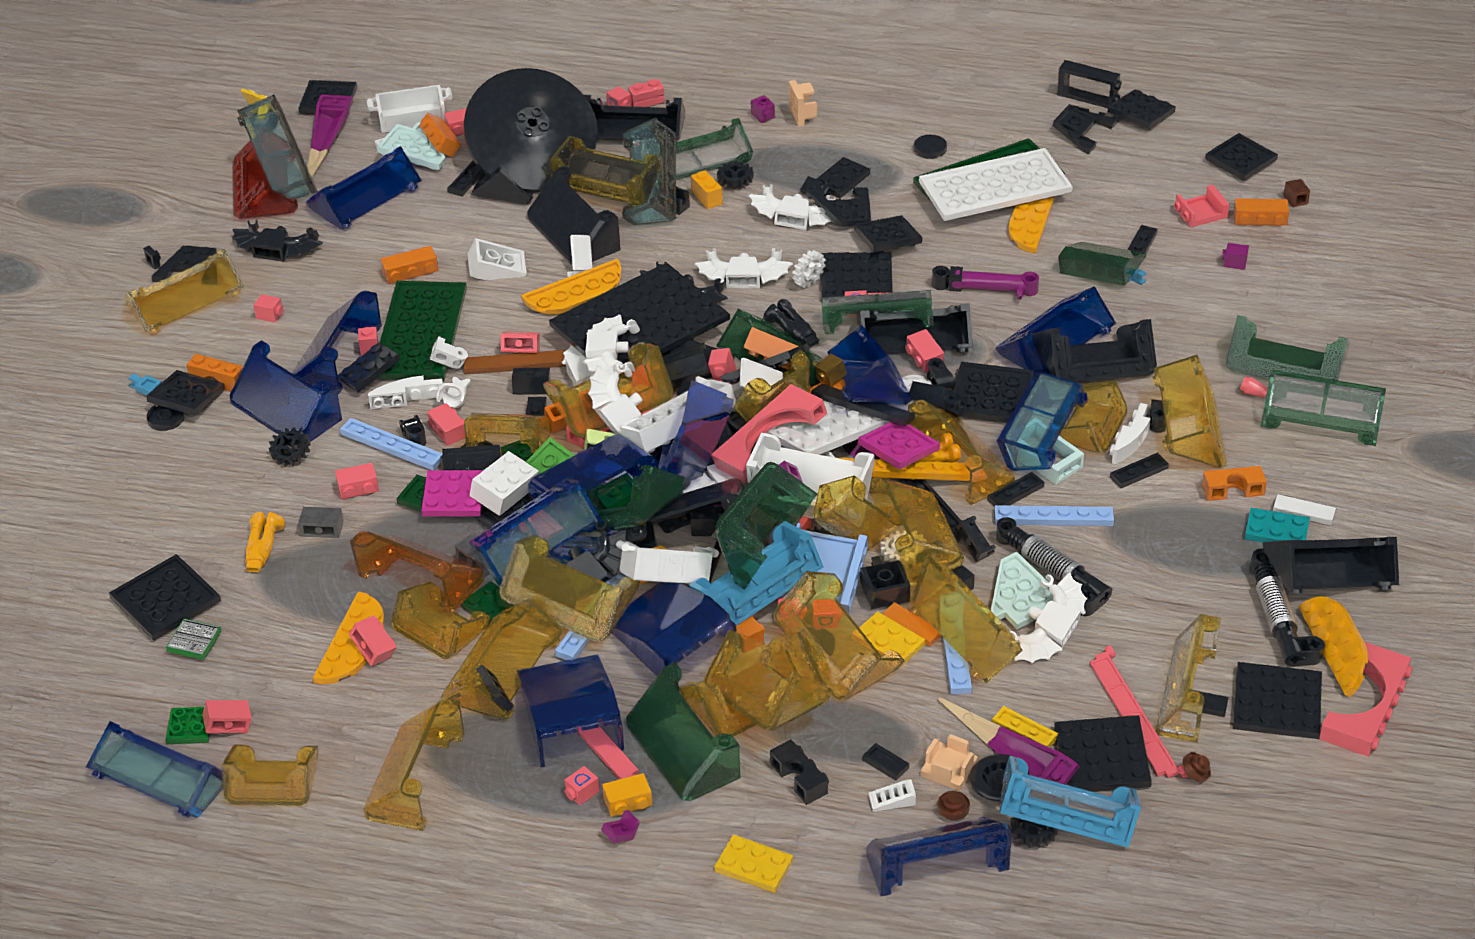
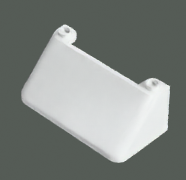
(812, 467)

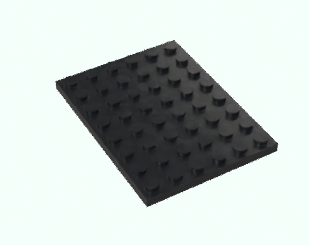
(661, 303)

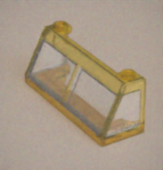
(1180, 706)

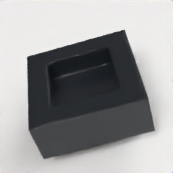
(152, 257)

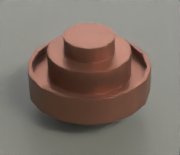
(1197, 766)
(953, 805)

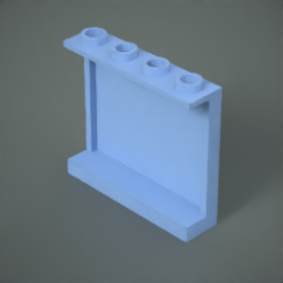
(844, 559)

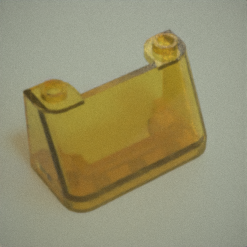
(759, 393)
(1099, 420)
(531, 428)
(847, 513)
(423, 619)
(268, 781)

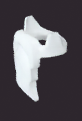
(456, 394)

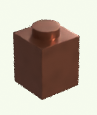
(1296, 193)

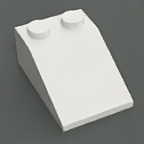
(495, 261)

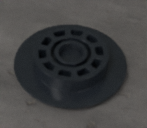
(989, 785)

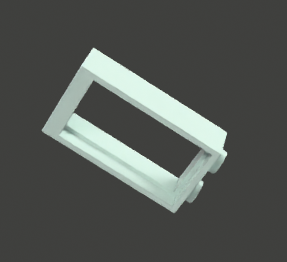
(1066, 467)

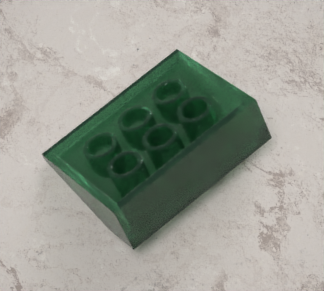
(1099, 262)

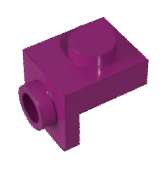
(622, 829)

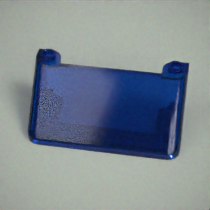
(365, 189)
(1076, 316)
(319, 359)
(870, 371)
(282, 398)
(595, 465)
(890, 853)

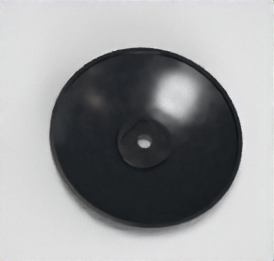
(499, 129)

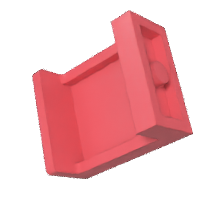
(1202, 208)

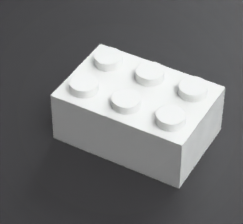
(502, 483)

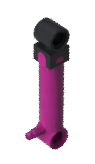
(956, 279)

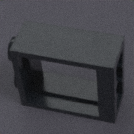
(939, 396)

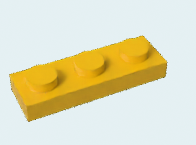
(1024, 726)

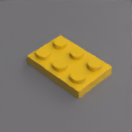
(890, 635)
(754, 863)

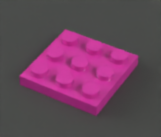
(898, 444)
(449, 493)

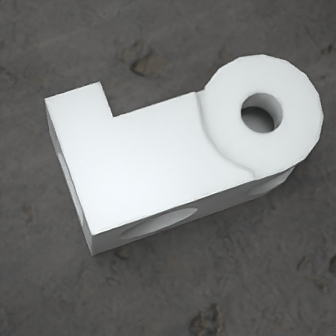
(448, 354)

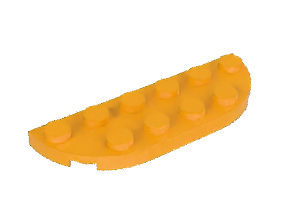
(1029, 223)
(574, 290)
(1343, 643)
(343, 655)

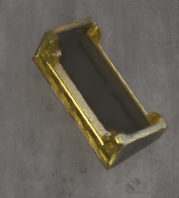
(606, 173)

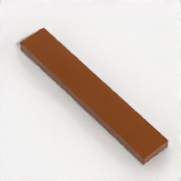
(507, 362)

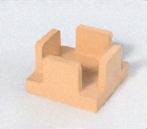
(797, 95)
(949, 762)

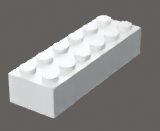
(663, 422)

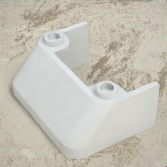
(748, 372)

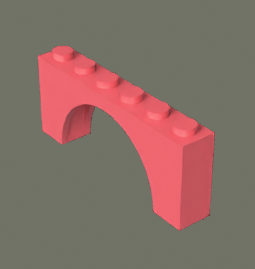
(787, 407)
(1361, 730)

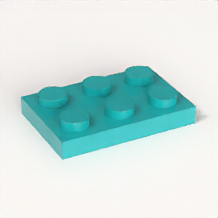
(1275, 526)

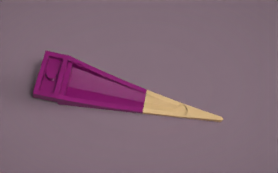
(329, 118)
(1041, 760)

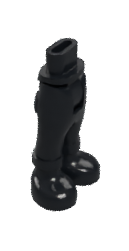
(796, 328)

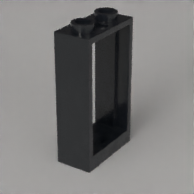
(1092, 73)

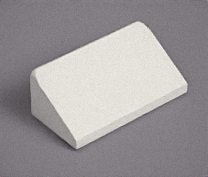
(581, 252)

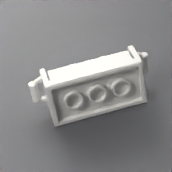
(408, 105)
(664, 564)

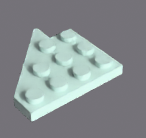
(415, 145)
(1018, 591)

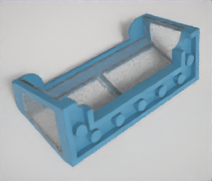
(1069, 807)

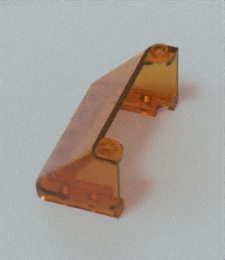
(379, 551)

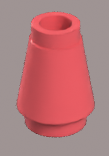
(1253, 387)

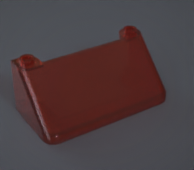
(252, 190)

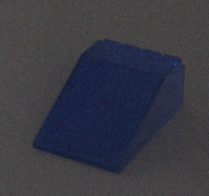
(699, 432)
(669, 623)
(567, 697)

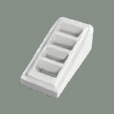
(906, 796)

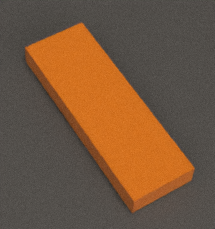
(913, 623)

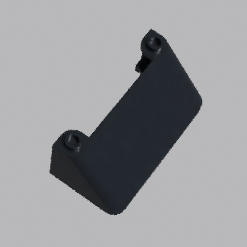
(617, 119)
(501, 186)
(563, 213)
(891, 329)
(1127, 357)
(705, 497)
(1335, 563)

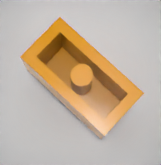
(706, 189)
(627, 794)

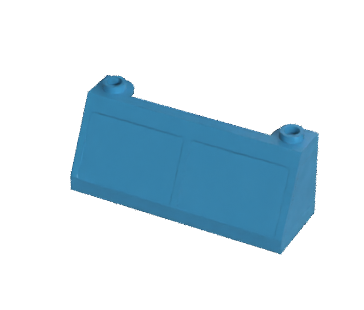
(787, 561)

